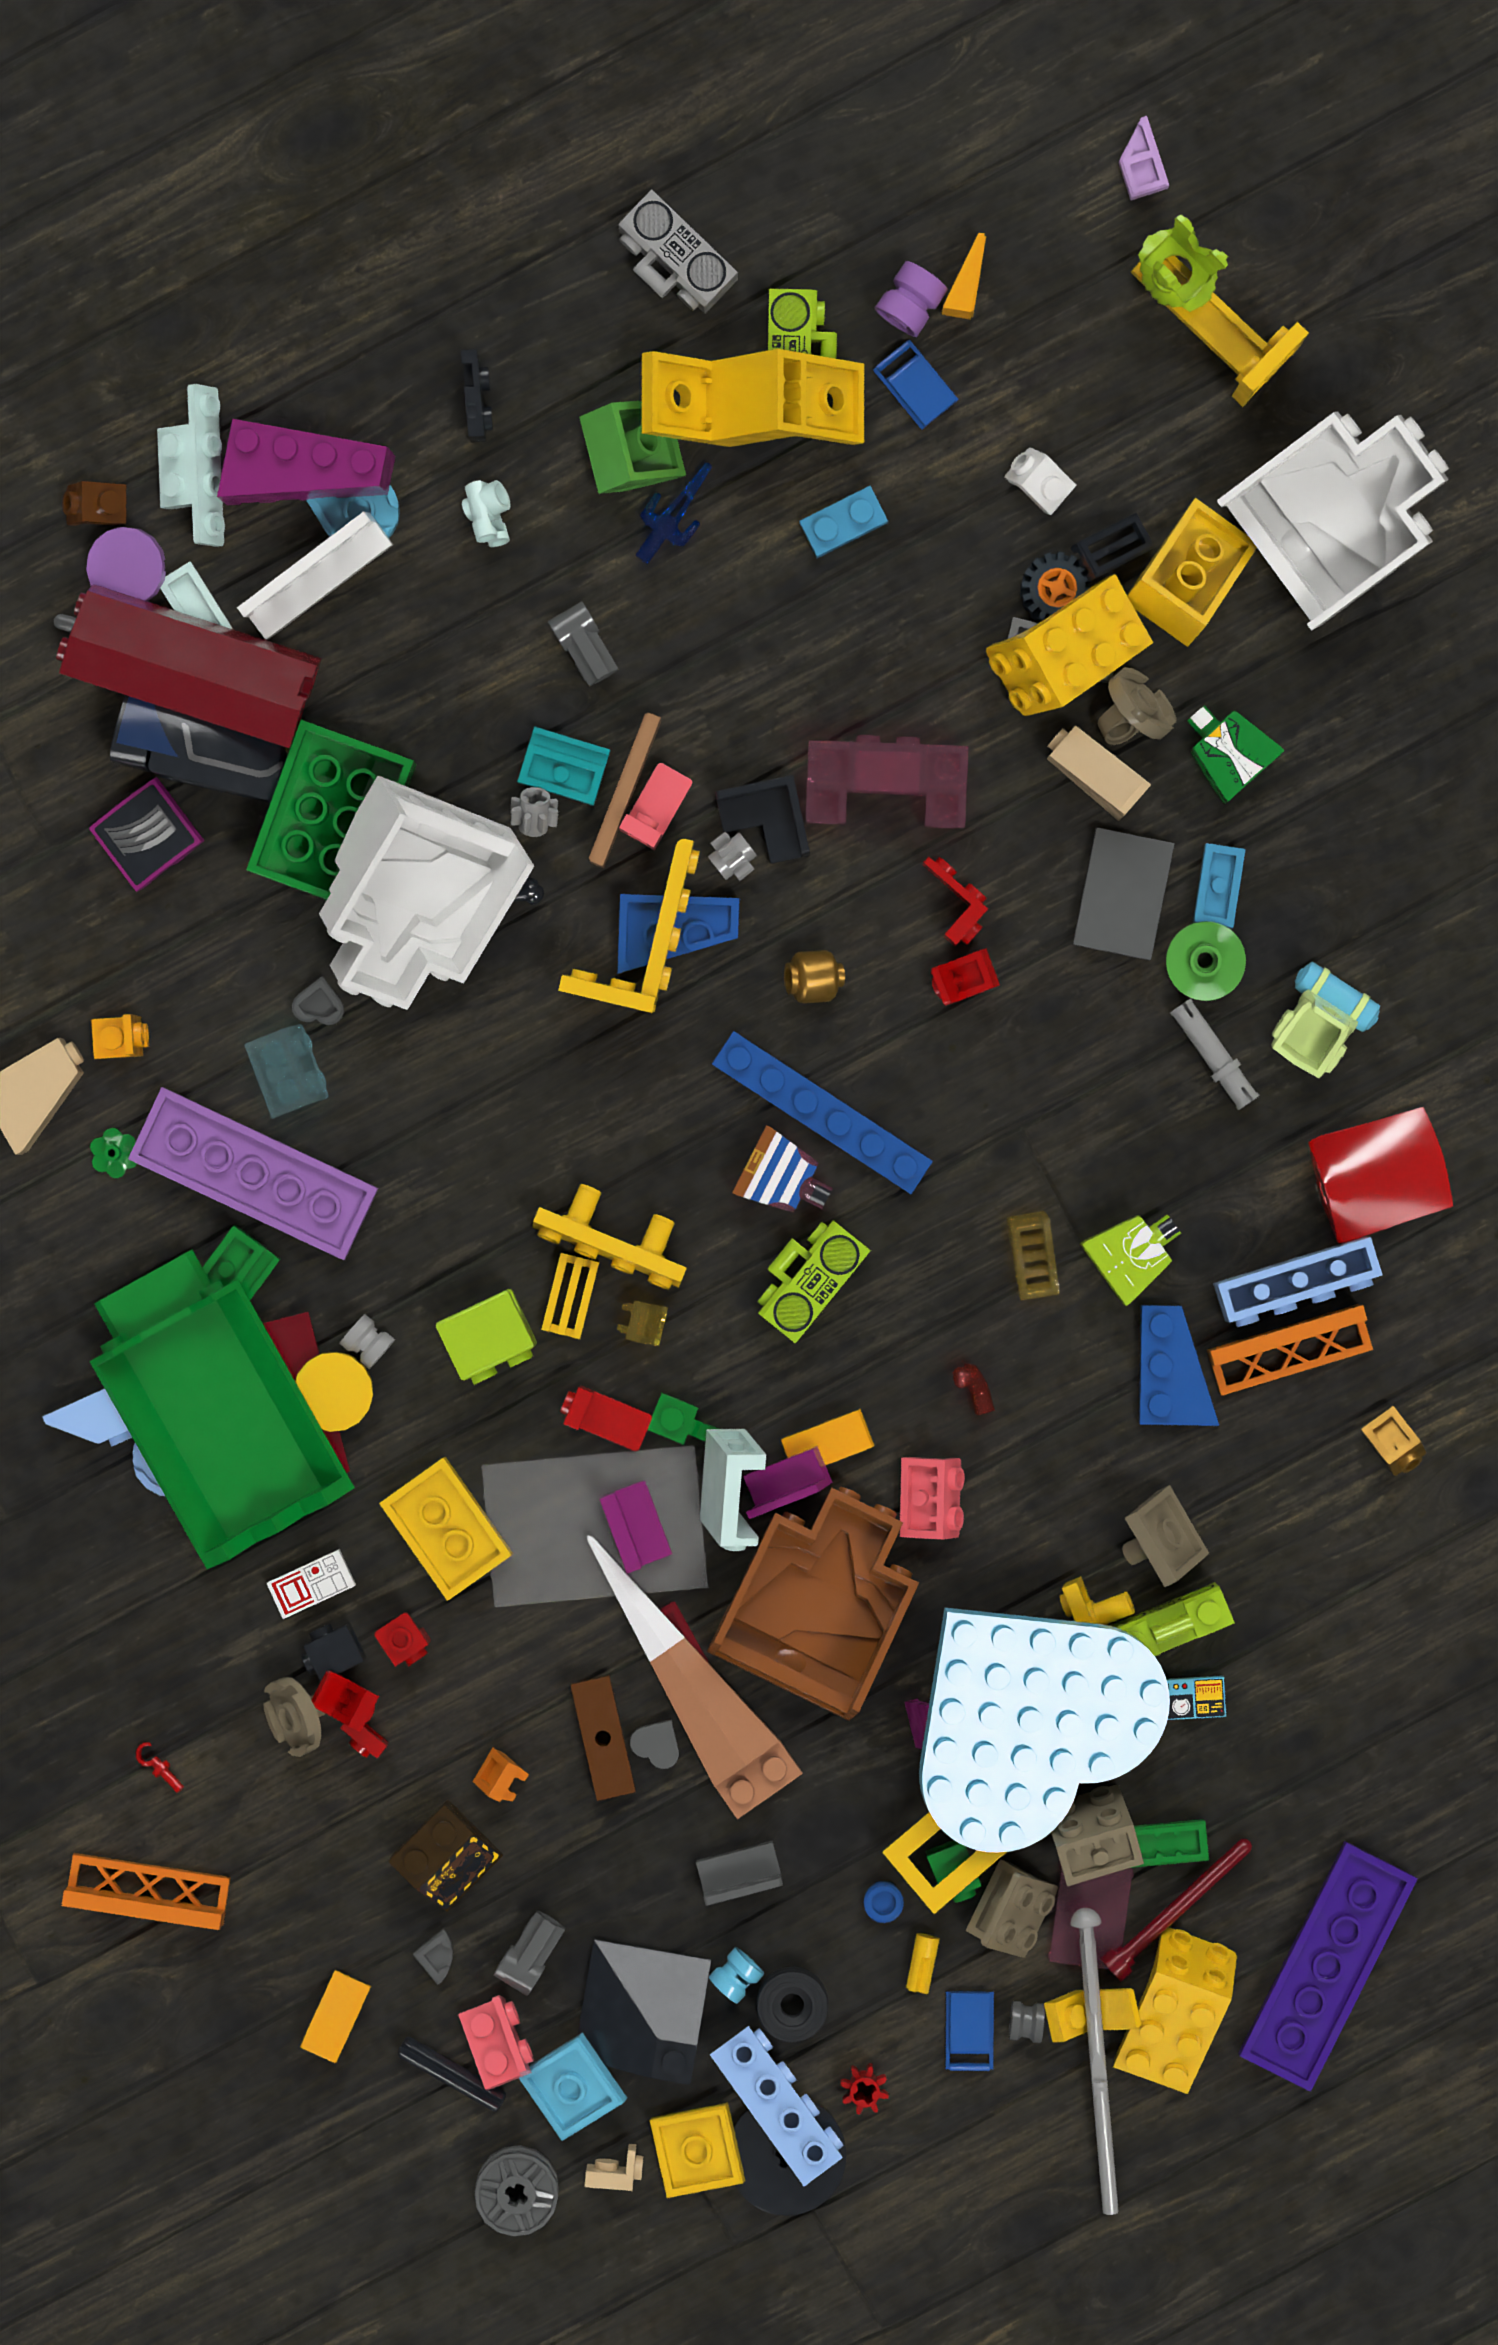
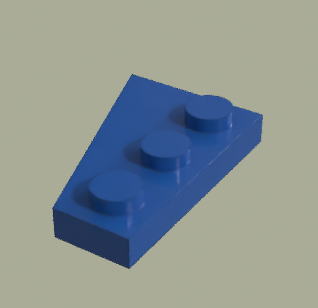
(1170, 1373)

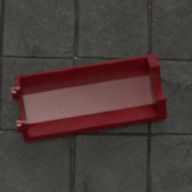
(188, 665)

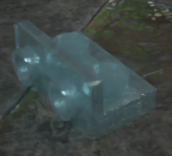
(287, 1070)

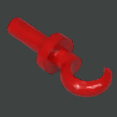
(160, 1768)

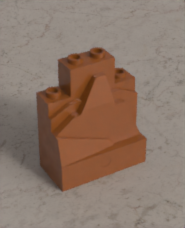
(819, 1603)

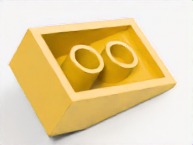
(1191, 572)

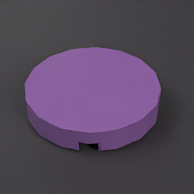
(127, 563)

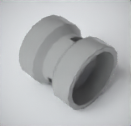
(367, 1341)

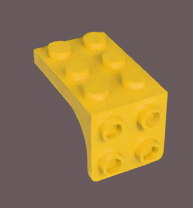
(1070, 649)
(1179, 2010)

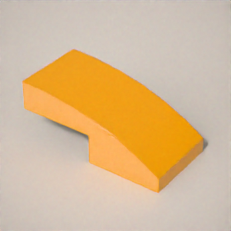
(834, 1438)

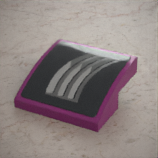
(146, 834)

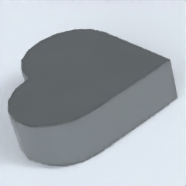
(318, 1003)
(657, 1743)

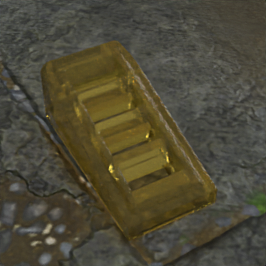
(1029, 1222)

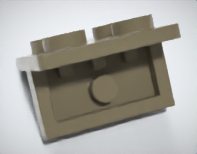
(1012, 1910)

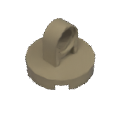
(1135, 709)
(293, 1716)

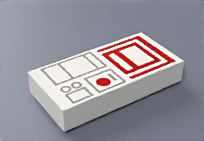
(311, 1583)

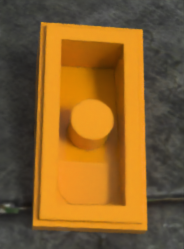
(963, 294)
(335, 2016)

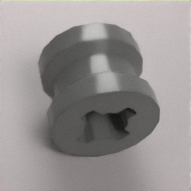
(1026, 2021)

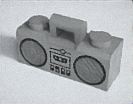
(690, 260)

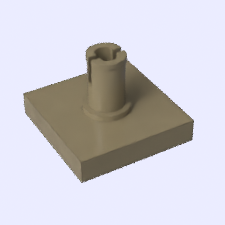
(1164, 1537)

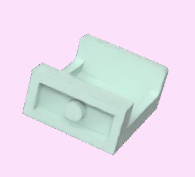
(724, 1459)

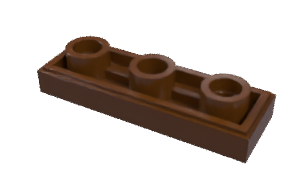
(606, 1761)

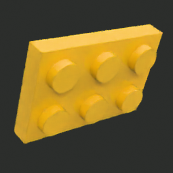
(446, 1528)

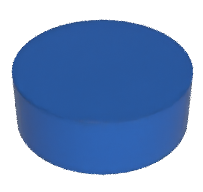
(883, 1901)

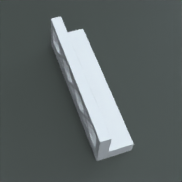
(316, 575)

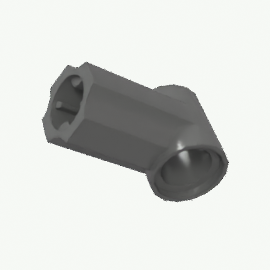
(580, 637)
(525, 1961)

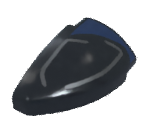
(195, 751)

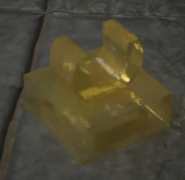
(645, 1322)

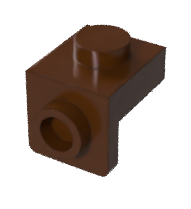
(95, 503)

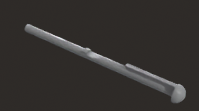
(1086, 1920)

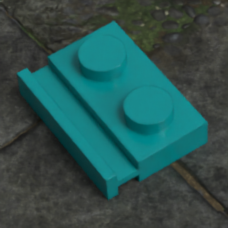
(564, 766)

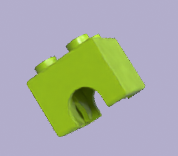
(487, 1336)

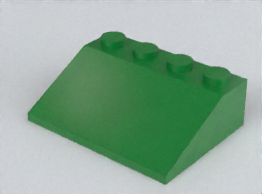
(316, 804)

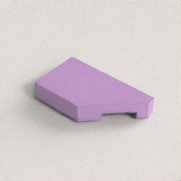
(1142, 163)

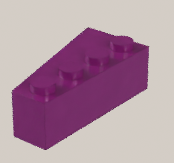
(290, 464)

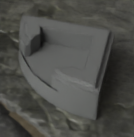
(436, 1955)

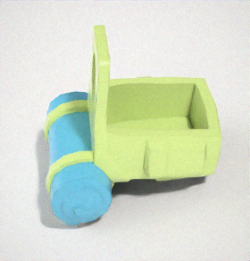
(1322, 1020)

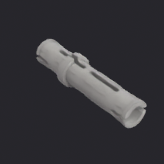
(1215, 1055)

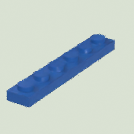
(822, 1112)

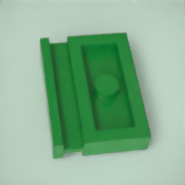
(241, 1259)

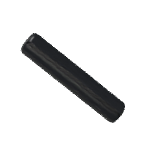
(450, 2073)

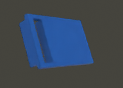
(917, 386)
(969, 2027)

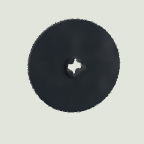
(774, 2185)

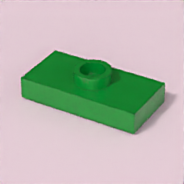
(1172, 1842)

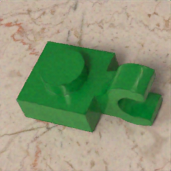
(676, 1420)

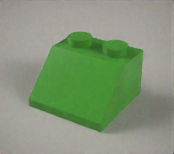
(622, 454)

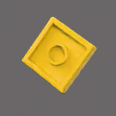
(697, 2150)

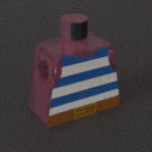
(781, 1175)

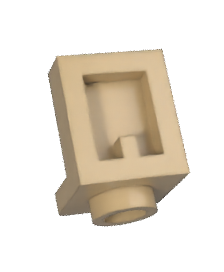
(609, 2175)

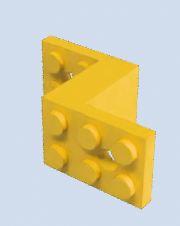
(753, 398)

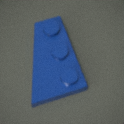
(703, 924)

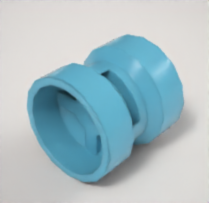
(736, 1975)

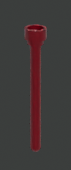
(1122, 1959)

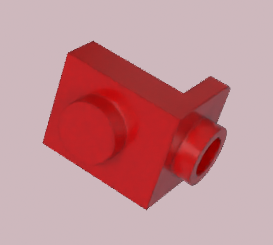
(964, 977)
(403, 1640)
(344, 1700)
(366, 1741)

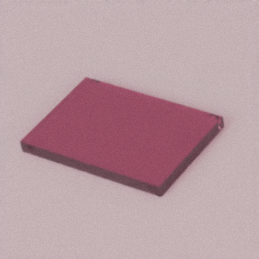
(1106, 1896)

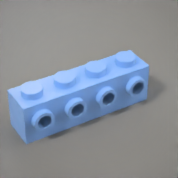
(1298, 1279)
(776, 2105)

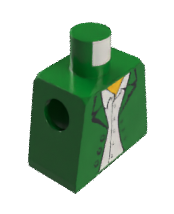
(1230, 751)

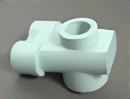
(484, 507)

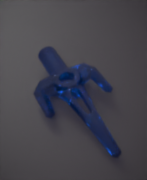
(666, 526)

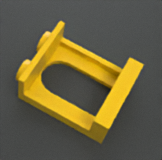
(949, 1887)

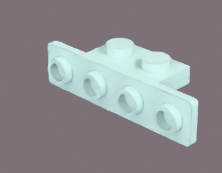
(192, 465)

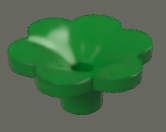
(101, 1148)

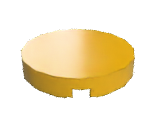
(336, 1390)

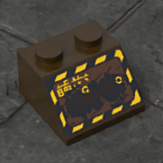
(445, 1856)

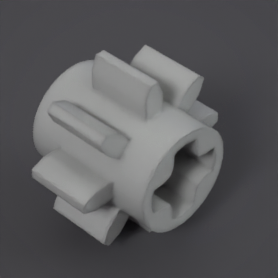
(534, 812)
(732, 856)

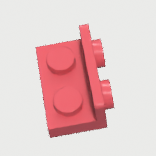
(931, 1498)
(496, 2043)

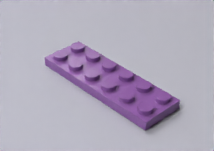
(253, 1173)

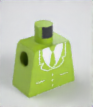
(1131, 1254)

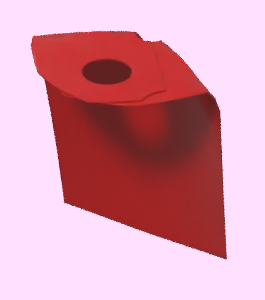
(1380, 1174)

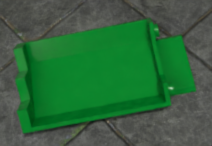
(214, 1409)

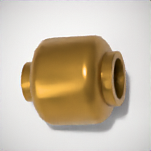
(813, 976)

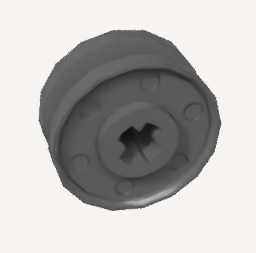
(506, 2169)

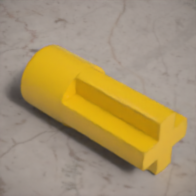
(922, 1963)

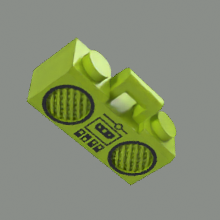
(794, 322)
(826, 1269)
(1180, 1619)

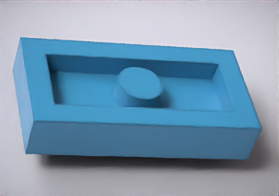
(843, 521)
(1219, 884)

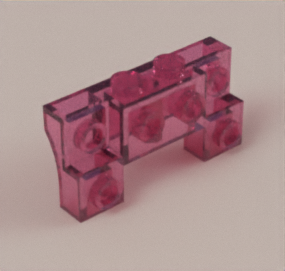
(887, 768)

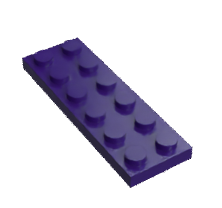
(1327, 1966)

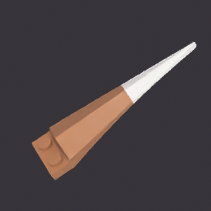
(732, 1742)

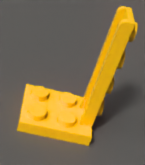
(1233, 339)
(665, 940)

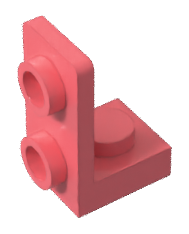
(656, 806)

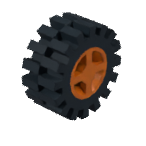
(1059, 574)

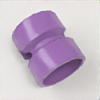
(913, 295)

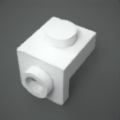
(1040, 479)

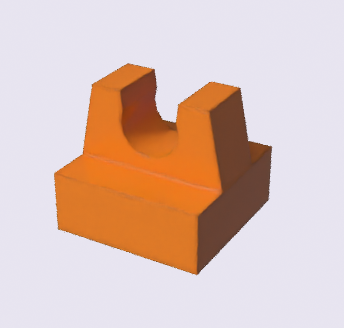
(497, 1775)

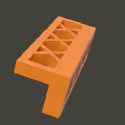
(1286, 1335)
(144, 1906)

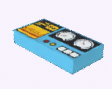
(1196, 1697)

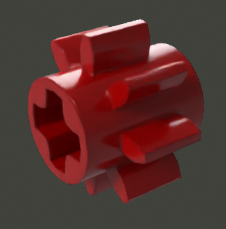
(868, 2078)

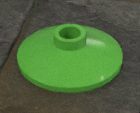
(1217, 978)

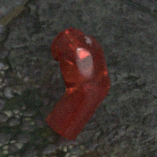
(977, 1385)

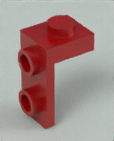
(966, 926)
(605, 1417)

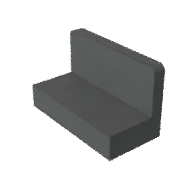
(739, 1873)

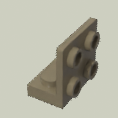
(1096, 1836)

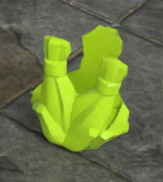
(1163, 283)

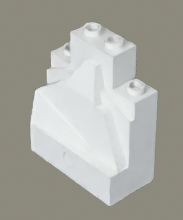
(1338, 509)
(417, 892)

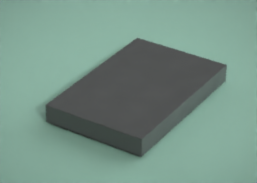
(1123, 894)

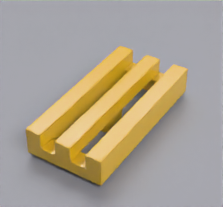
(562, 1328)

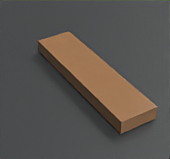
(625, 790)

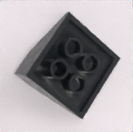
(644, 2009)

